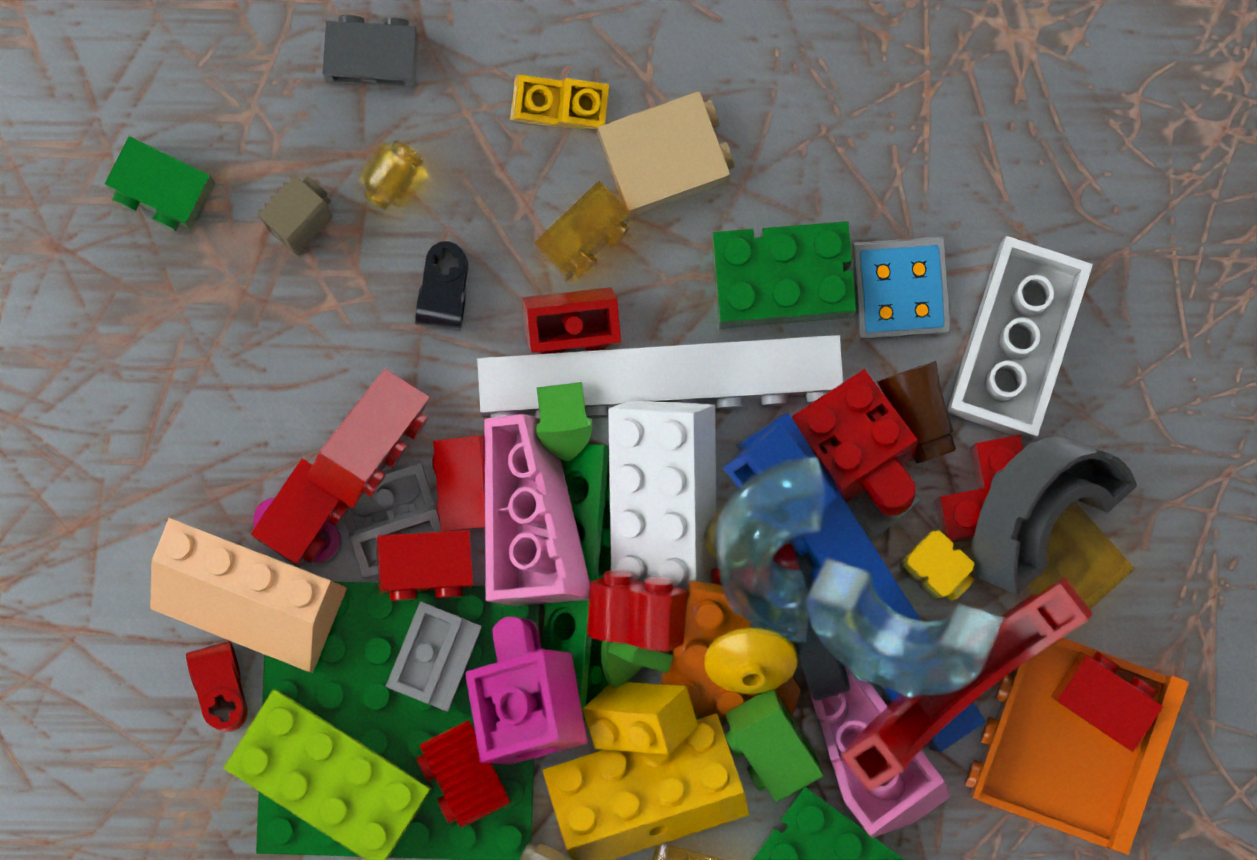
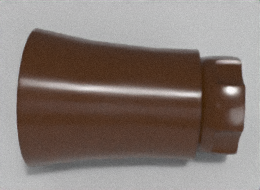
(921, 405)

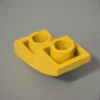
(559, 103)

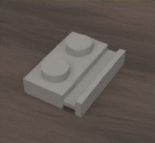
(434, 656)

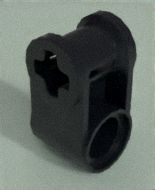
(442, 296)

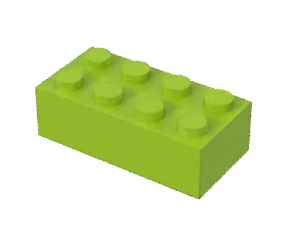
(327, 778)

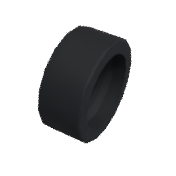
(822, 671)

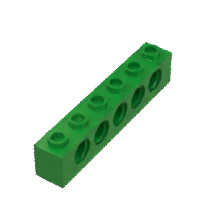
(567, 622)

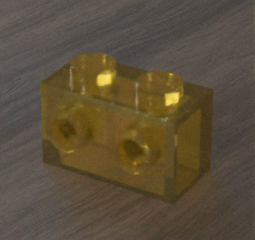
(582, 232)

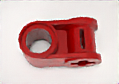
(215, 678)

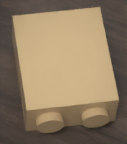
(666, 153)

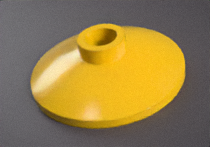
(750, 661)

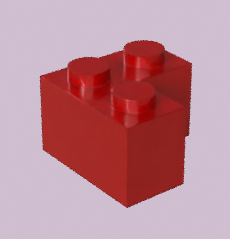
(960, 511)

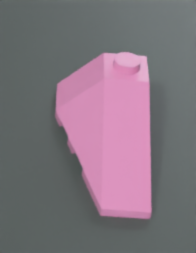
(899, 800)

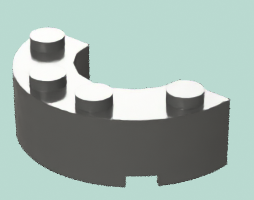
(1030, 498)

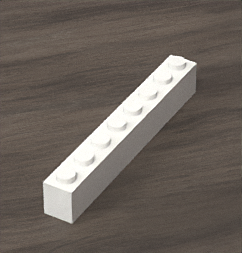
(673, 374)

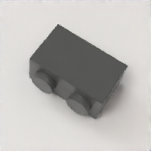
(370, 52)

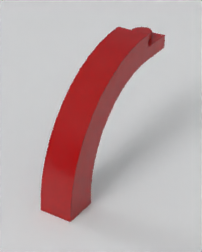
(911, 722)

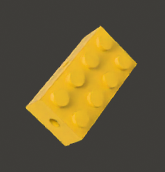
(637, 800)

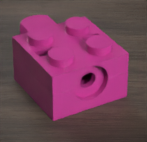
(526, 699)

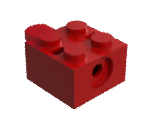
(862, 443)

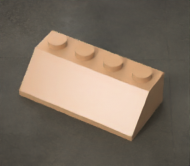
(243, 595)

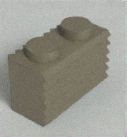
(297, 213)

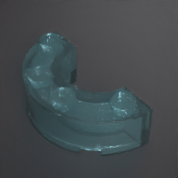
(749, 532)
(890, 647)

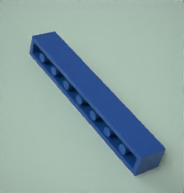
(846, 542)

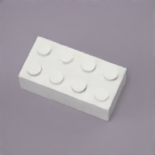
(1019, 338)
(662, 489)

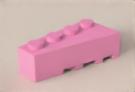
(528, 519)

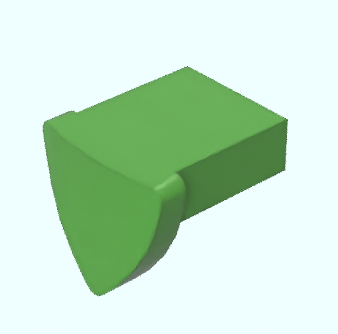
(563, 420)
(624, 661)

